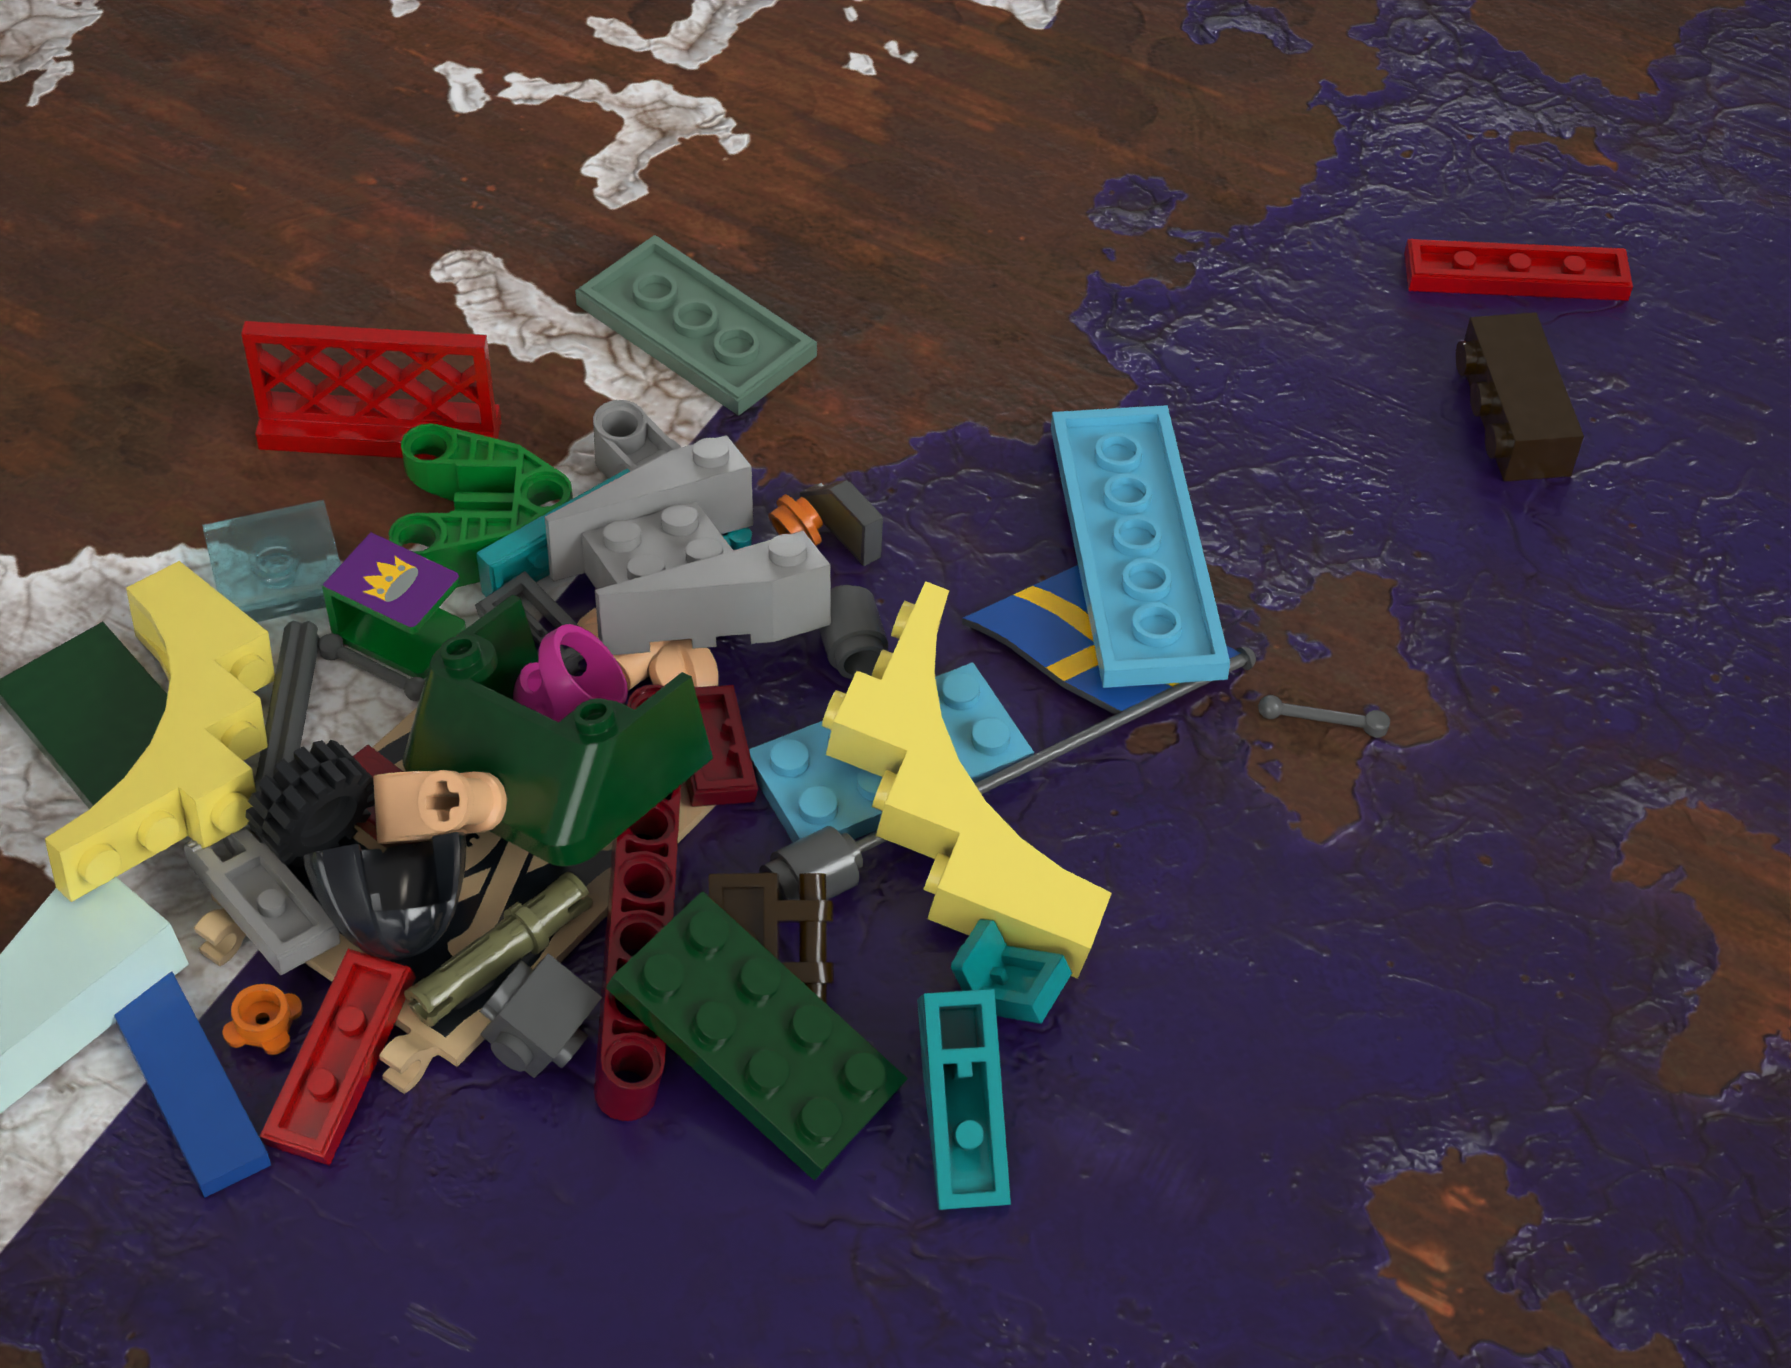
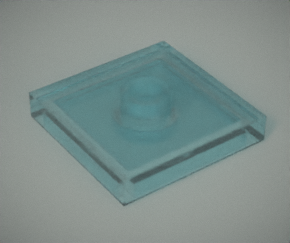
(273, 559)

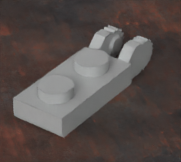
(265, 900)

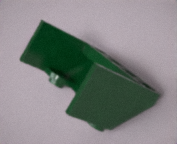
(564, 781)

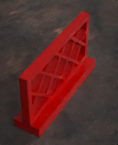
(370, 420)

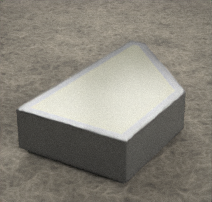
(849, 518)

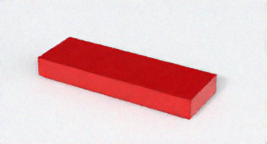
(337, 1057)

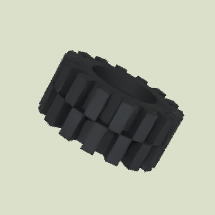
(311, 802)

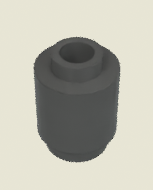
(855, 631)

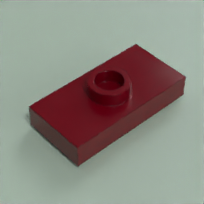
(730, 773)

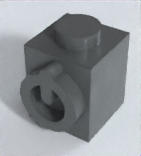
(538, 1016)

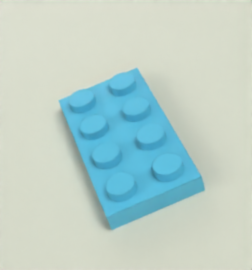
(820, 791)

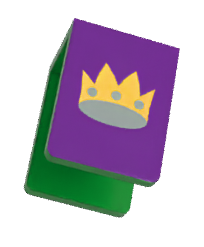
(389, 605)

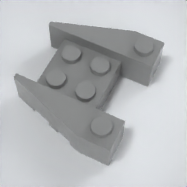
(668, 571)

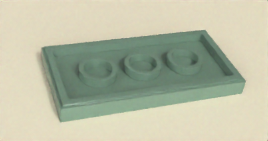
(696, 324)

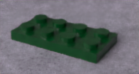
(757, 1034)

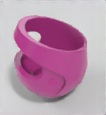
(553, 691)

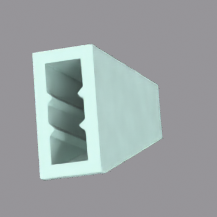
(72, 975)

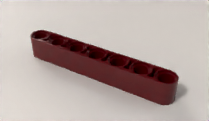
(631, 924)

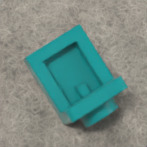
(1022, 978)

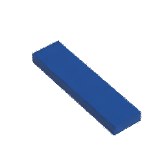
(191, 1087)

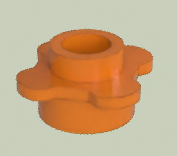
(257, 1003)

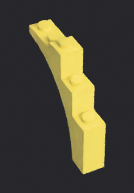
(194, 768)
(933, 807)

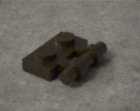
(756, 906)

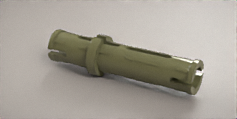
(522, 931)

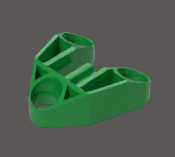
(493, 490)

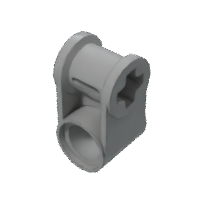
(626, 437)

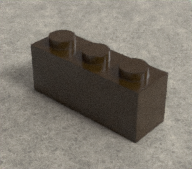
(1519, 397)

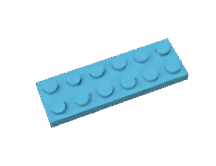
(1138, 548)

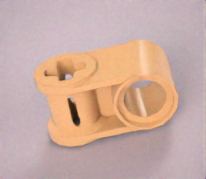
(435, 803)

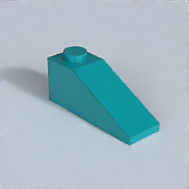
(964, 1098)

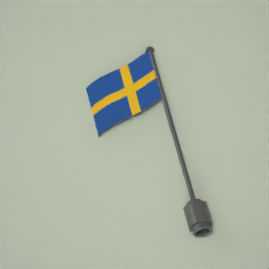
(1053, 633)

